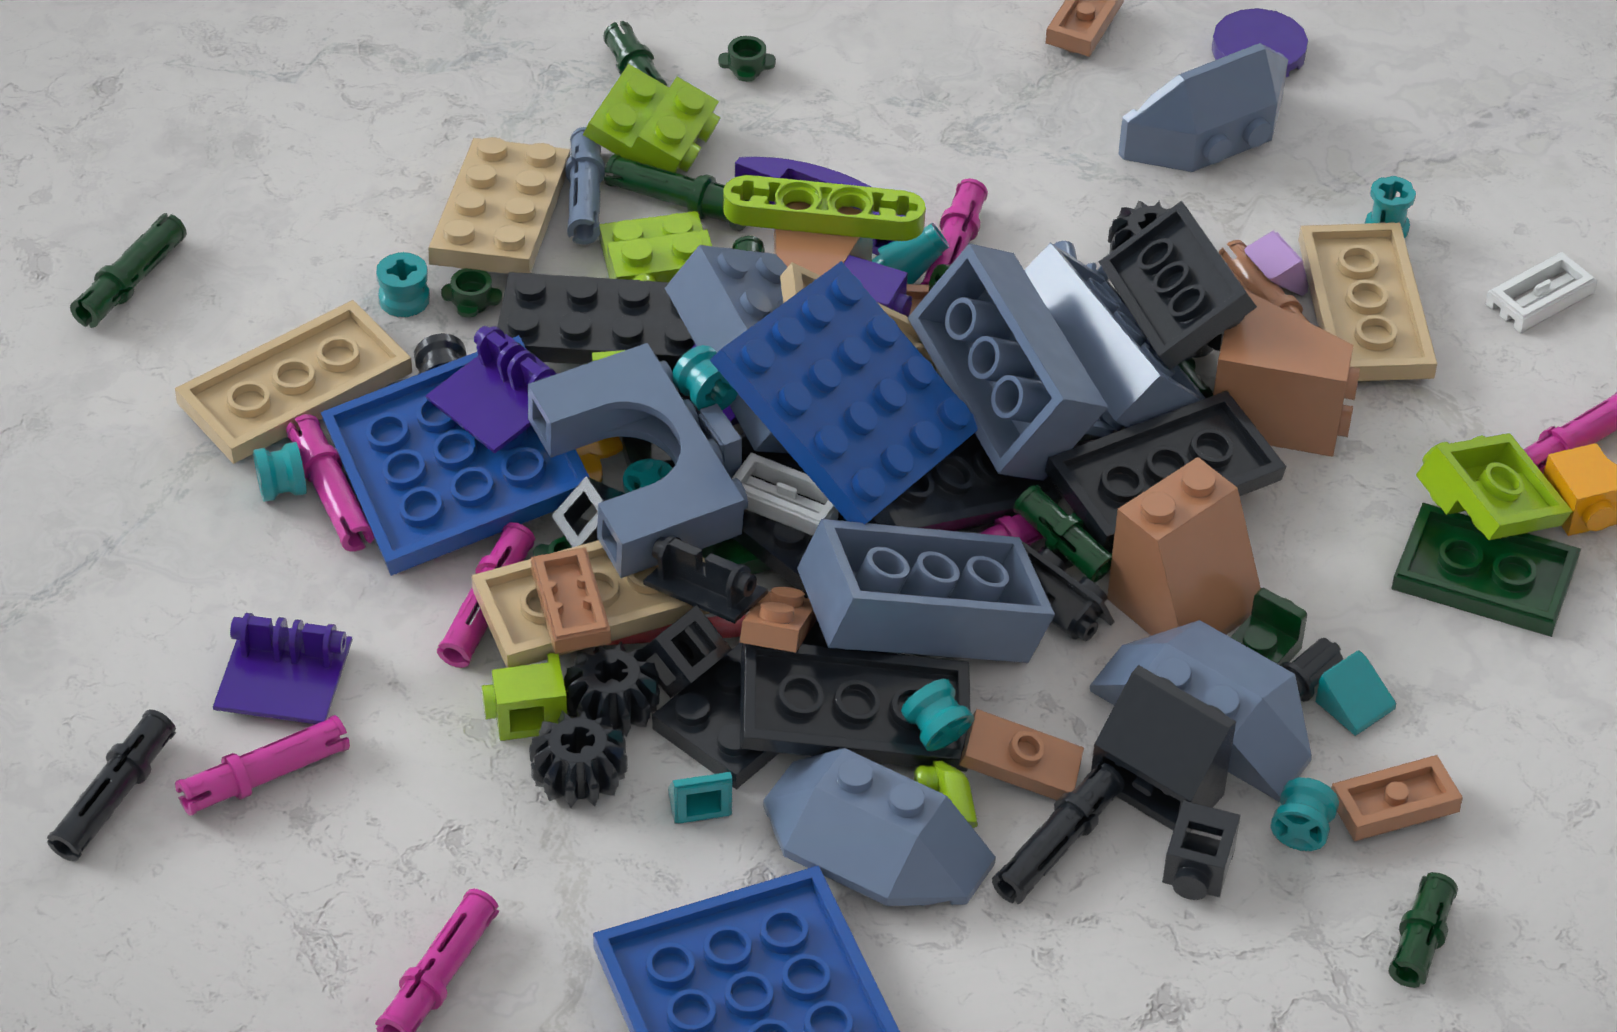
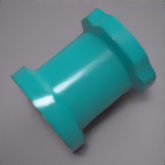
(1387, 206)

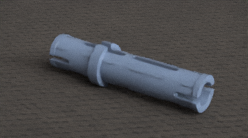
(585, 173)

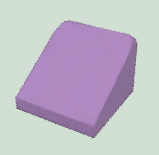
(1279, 262)

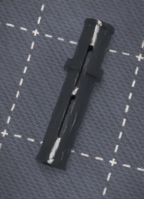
(125, 767)
(1073, 816)

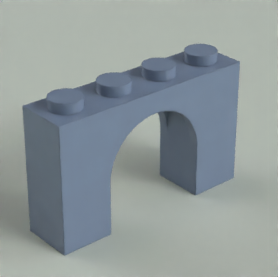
(637, 398)

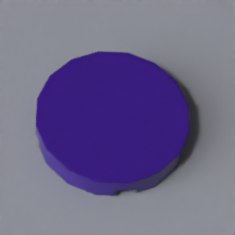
(1261, 26)

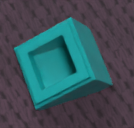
(1354, 693)
(701, 797)

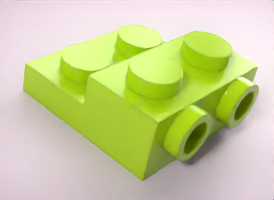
(654, 121)
(651, 246)
(1493, 484)

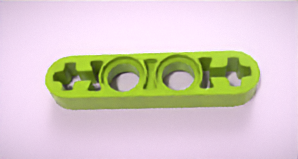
(823, 214)

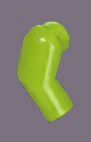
(951, 783)

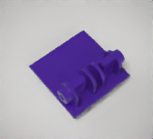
(492, 389)
(282, 669)

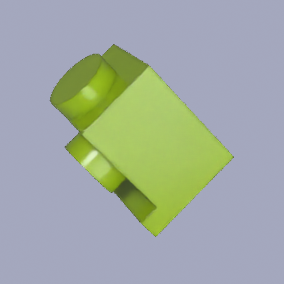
(525, 697)

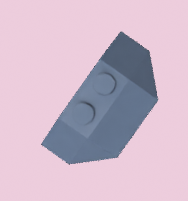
(1208, 112)
(1247, 687)
(876, 831)

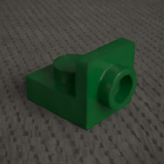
(1273, 627)

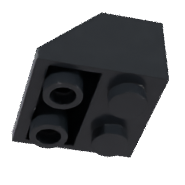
(1165, 747)

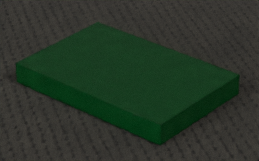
(1502, 579)

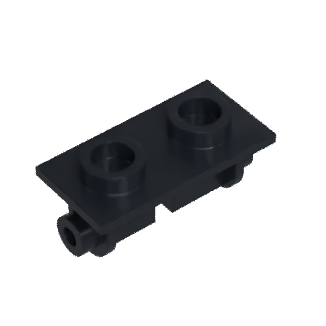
(712, 585)
(1075, 603)

